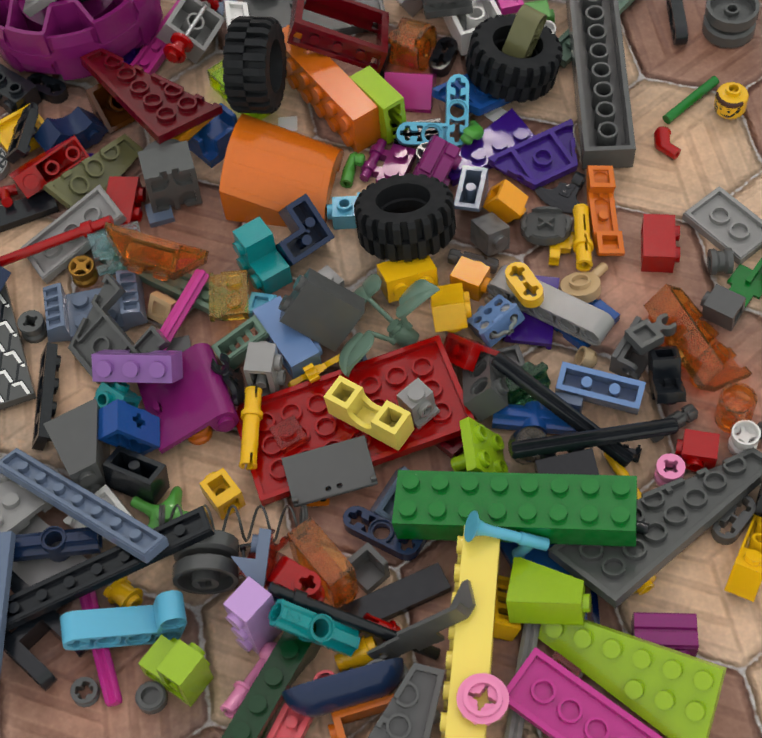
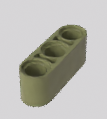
(524, 32)

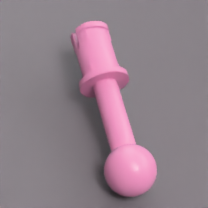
(242, 688)

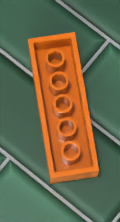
(333, 95)

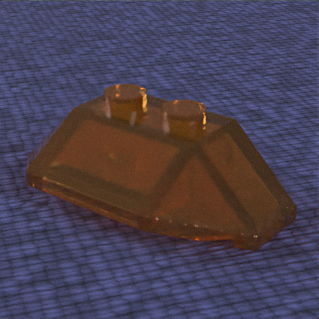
(153, 254)

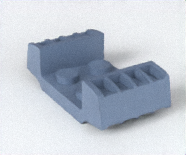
(66, 311)

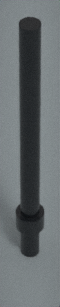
(301, 599)

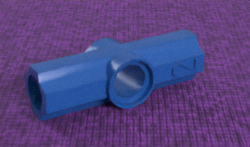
(531, 414)

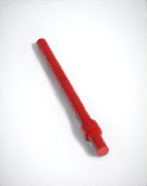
(83, 230)

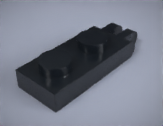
(23, 132)

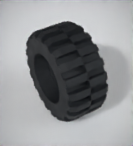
(254, 64)
(511, 76)
(405, 217)

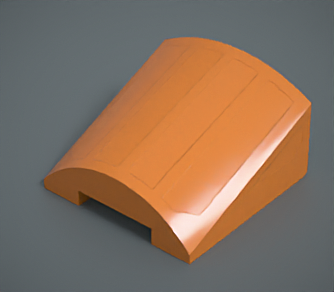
(272, 168)

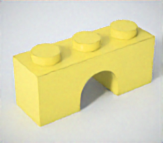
(385, 423)

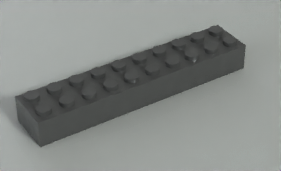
(600, 83)

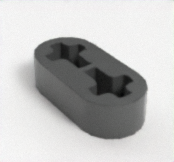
(739, 522)

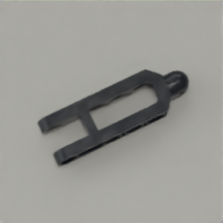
(27, 635)

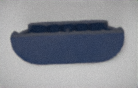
(345, 688)

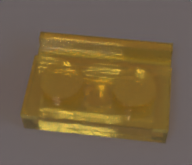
(229, 295)

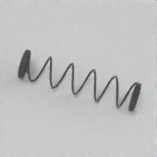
(303, 517)

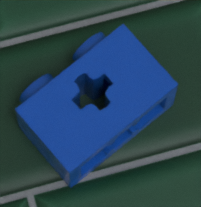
(128, 427)

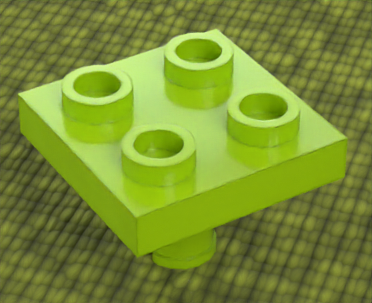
(481, 449)

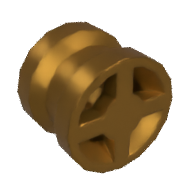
(85, 265)

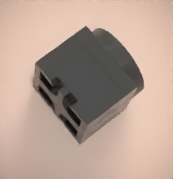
(169, 175)

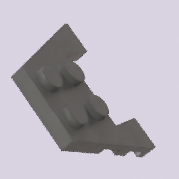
(102, 332)

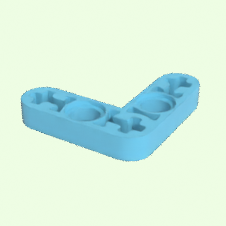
(443, 129)

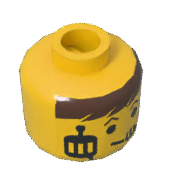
(731, 100)

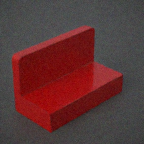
(465, 351)

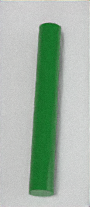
(690, 99)

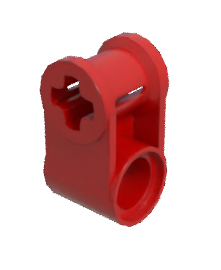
(292, 575)

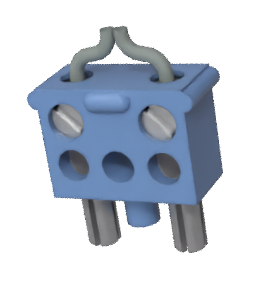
(495, 319)

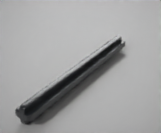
(557, 405)
(594, 438)

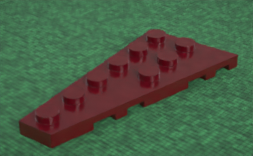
(150, 99)

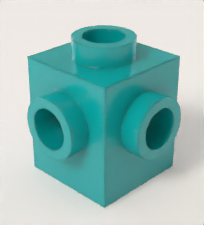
(112, 391)

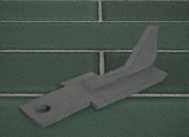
(427, 630)

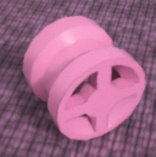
(665, 476)

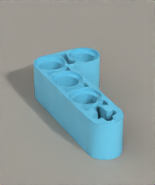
(125, 624)

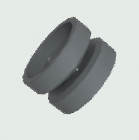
(730, 22)
(208, 565)

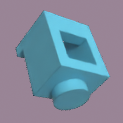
(342, 212)

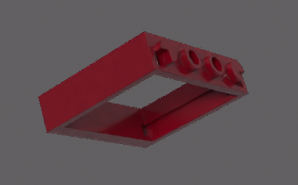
(337, 44)

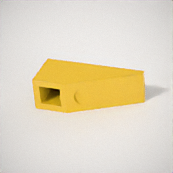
(747, 568)

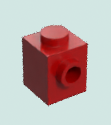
(698, 449)

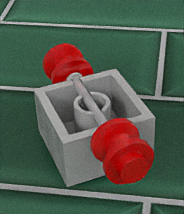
(190, 29)

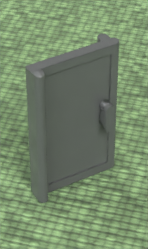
(329, 466)

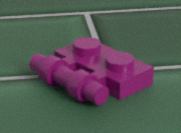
(396, 161)

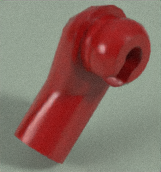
(663, 144)

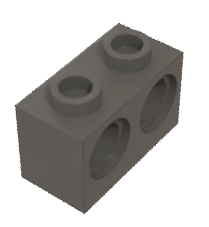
(484, 389)

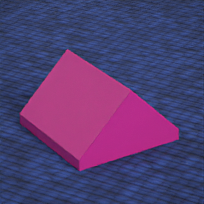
(415, 89)

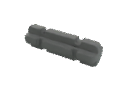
(454, 256)
(687, 414)

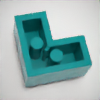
(259, 256)

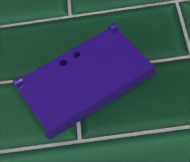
(532, 330)

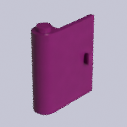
(192, 401)

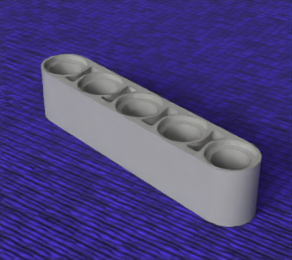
(560, 310)

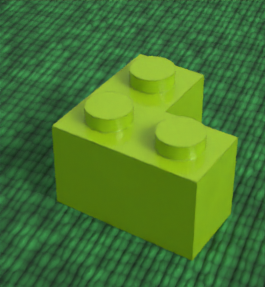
(177, 668)

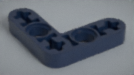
(390, 544)

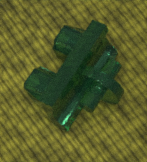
(517, 395)

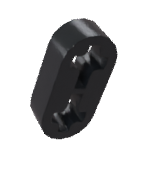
(448, 57)
(49, 86)

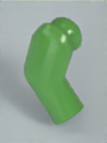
(472, 132)
(350, 168)

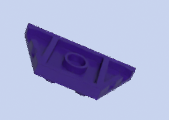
(539, 158)

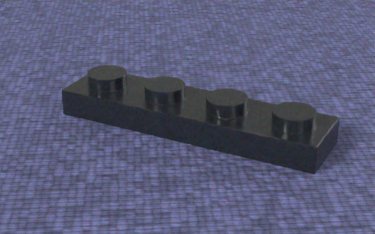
(47, 387)

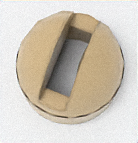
(585, 357)

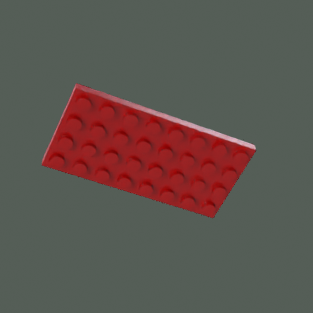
(382, 381)

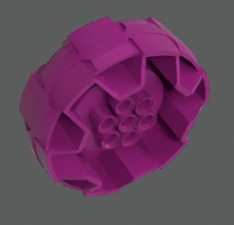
(69, 29)

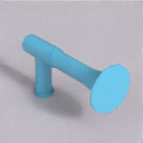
(526, 541)

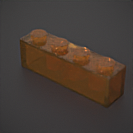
(701, 354)

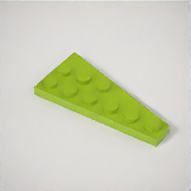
(655, 682)

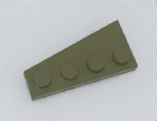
(94, 170)

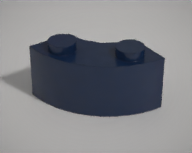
(80, 123)

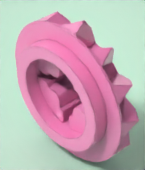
(475, 686)

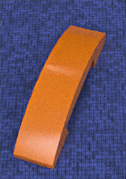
(602, 211)

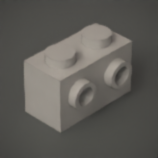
(264, 367)

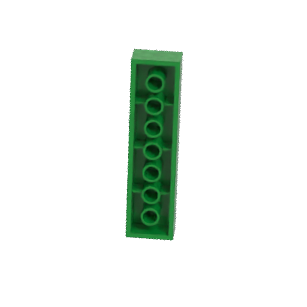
(554, 506)

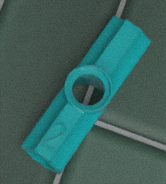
(300, 623)

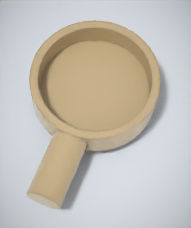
(584, 285)

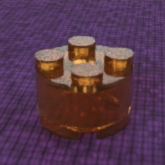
(412, 44)

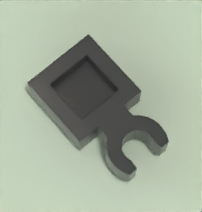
(649, 335)

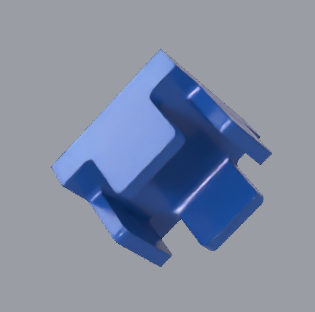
(212, 140)

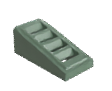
(230, 340)

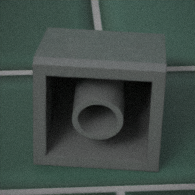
(78, 445)

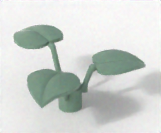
(399, 330)

